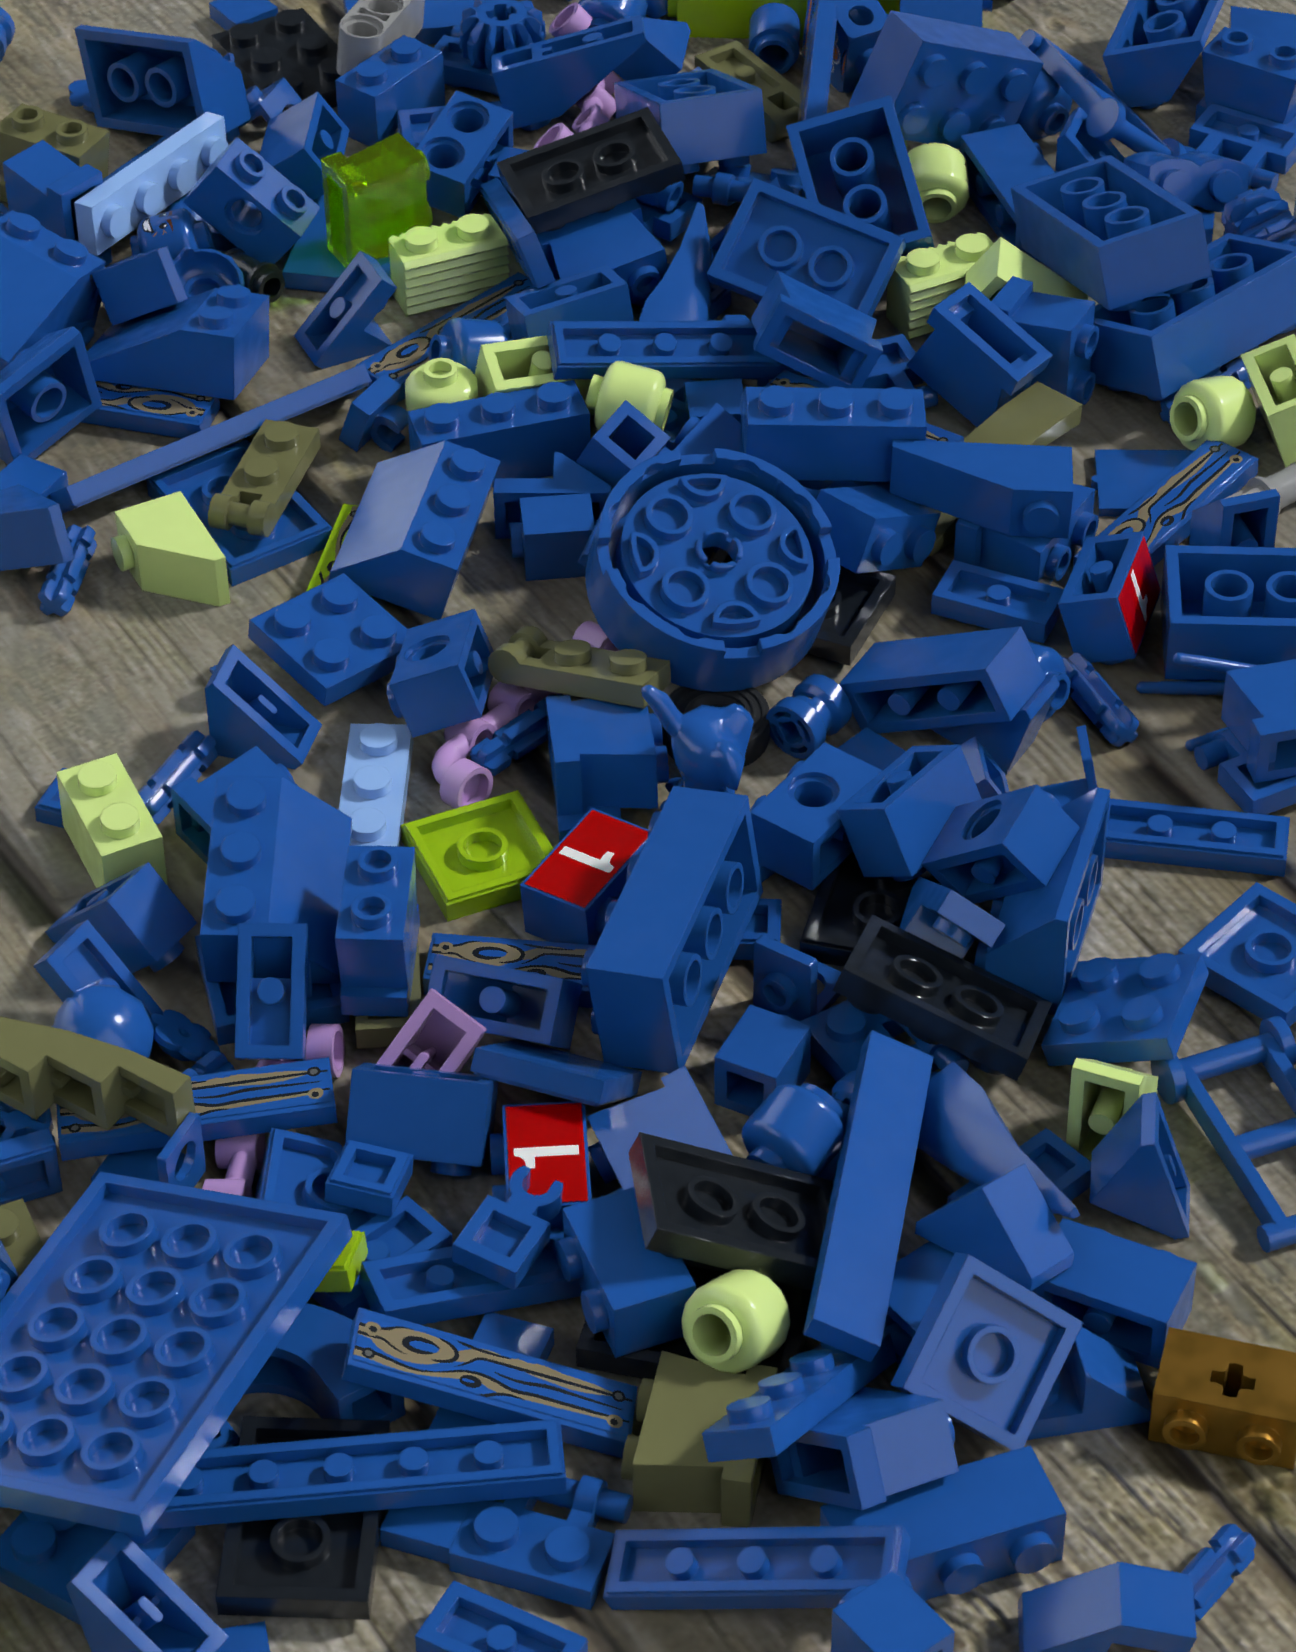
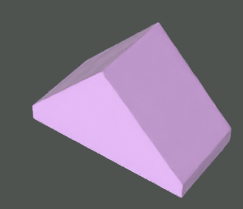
(435, 1037)

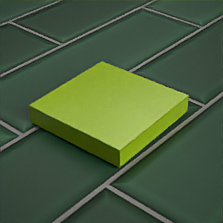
(477, 853)

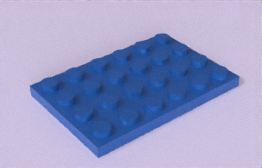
(143, 1340)

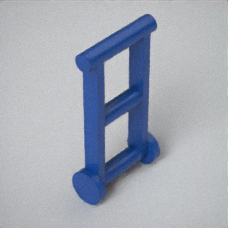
(1106, 111)
(1181, 1081)

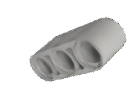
(373, 26)

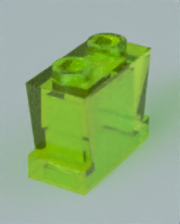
(374, 197)

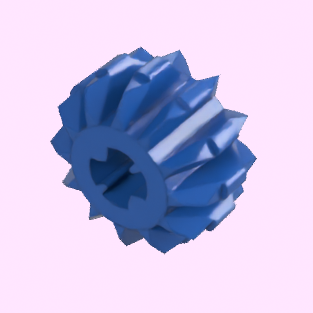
(498, 27)
(1260, 216)

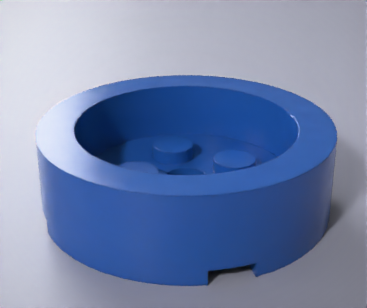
(718, 621)

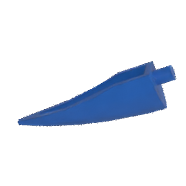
(685, 288)
(971, 1138)

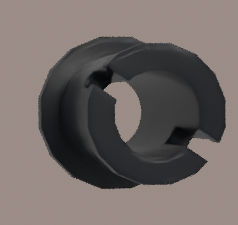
(259, 277)

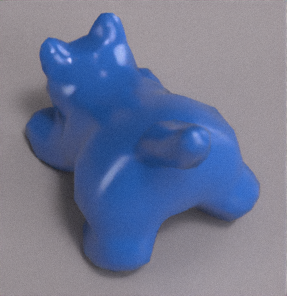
(705, 742)

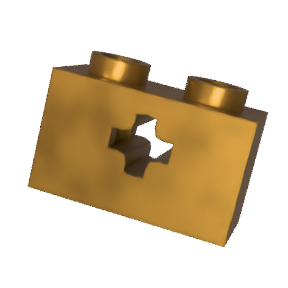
(1226, 1399)

